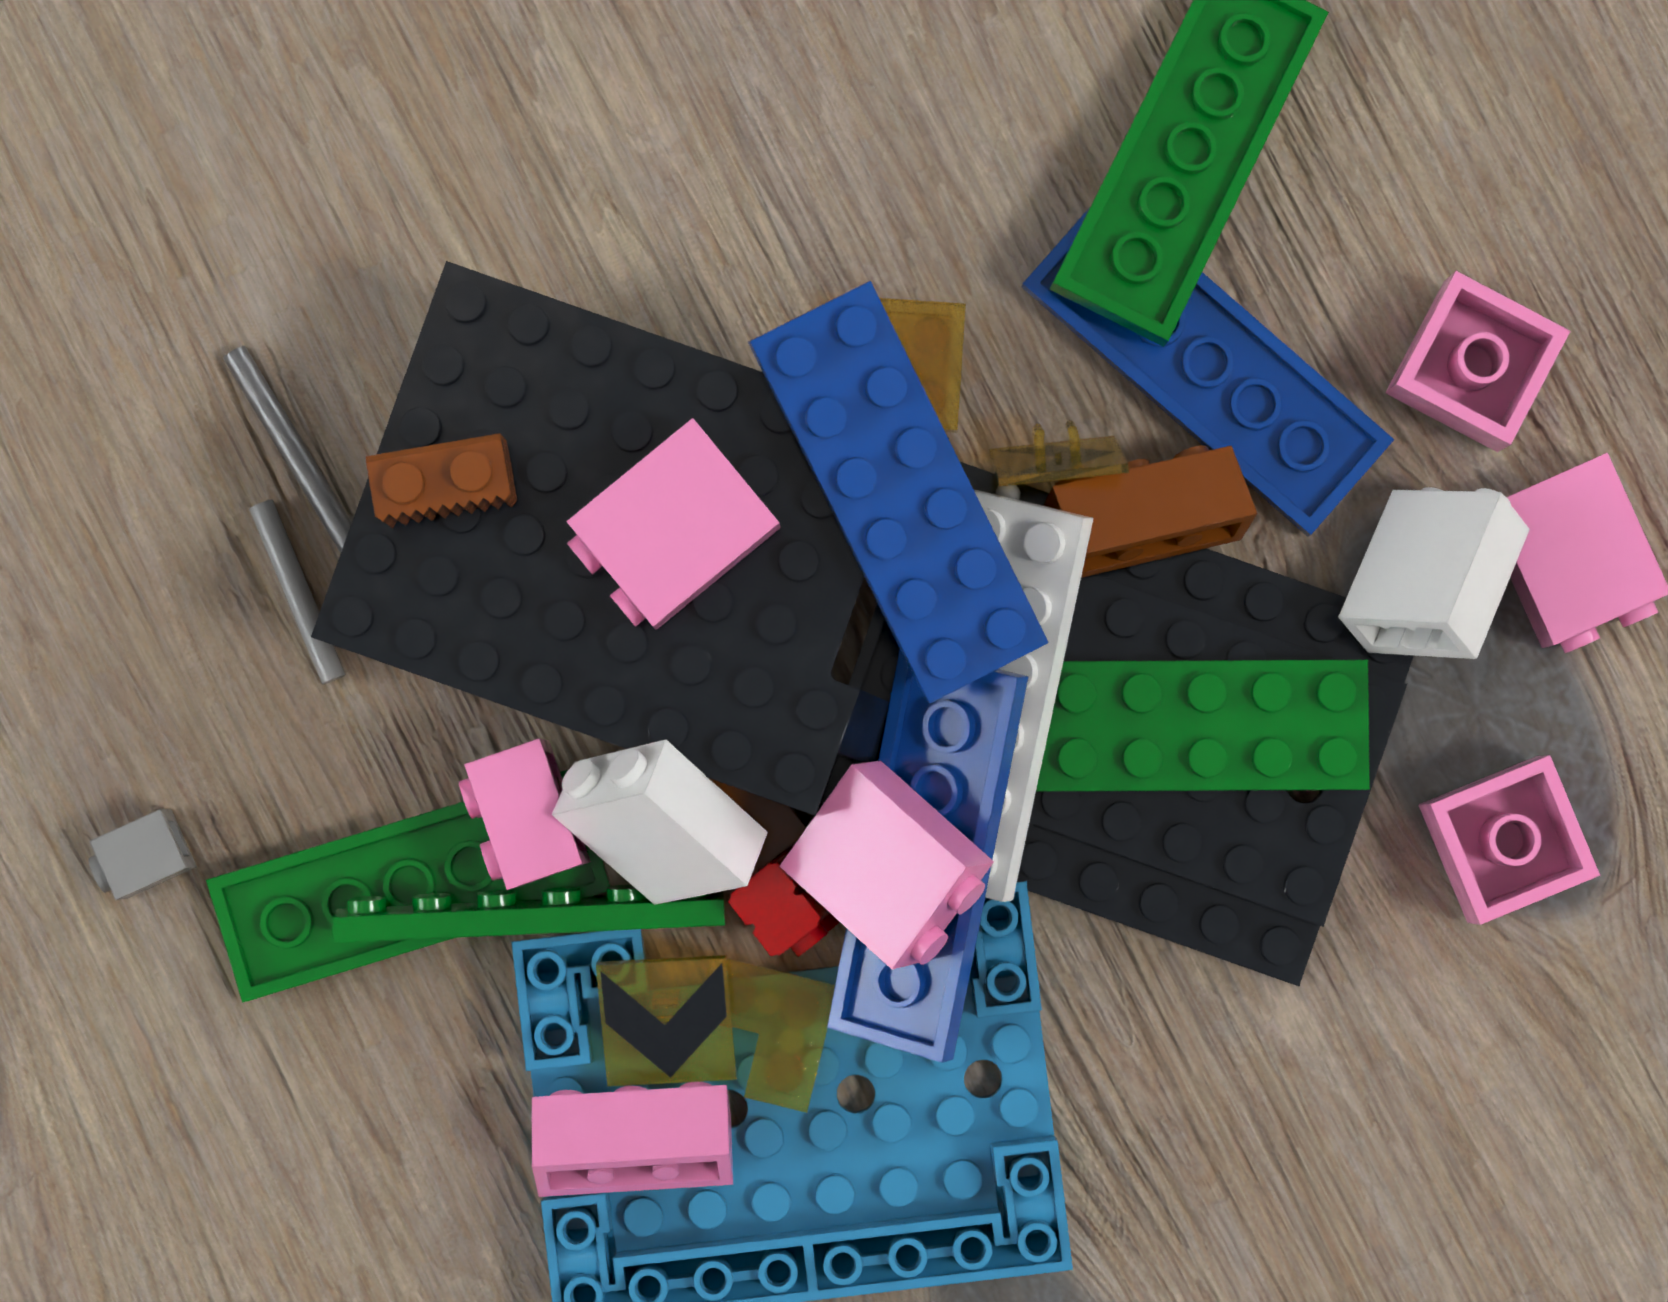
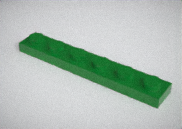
(500, 915)

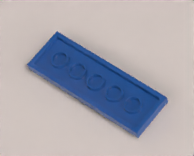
(1236, 387)
(898, 492)
(960, 763)

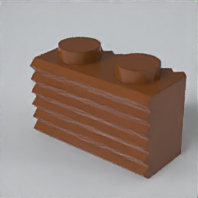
(441, 479)

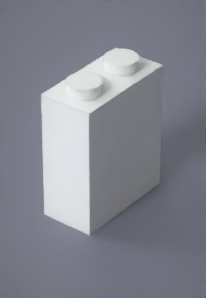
(1434, 573)
(660, 822)

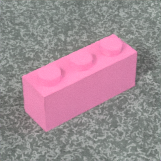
(632, 1140)

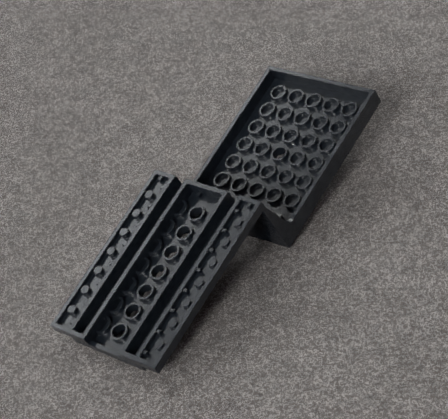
(748, 663)

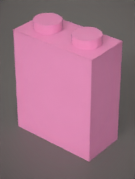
(671, 526)
(1583, 556)
(887, 865)

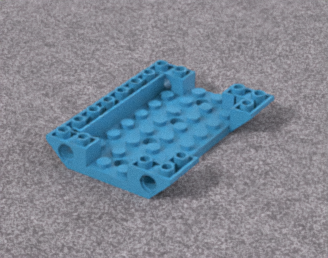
(830, 1198)

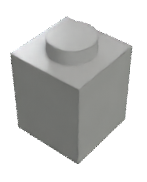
(140, 855)

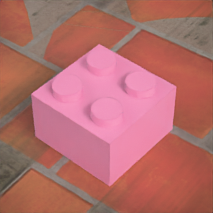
(1477, 362)
(516, 800)
(1509, 840)

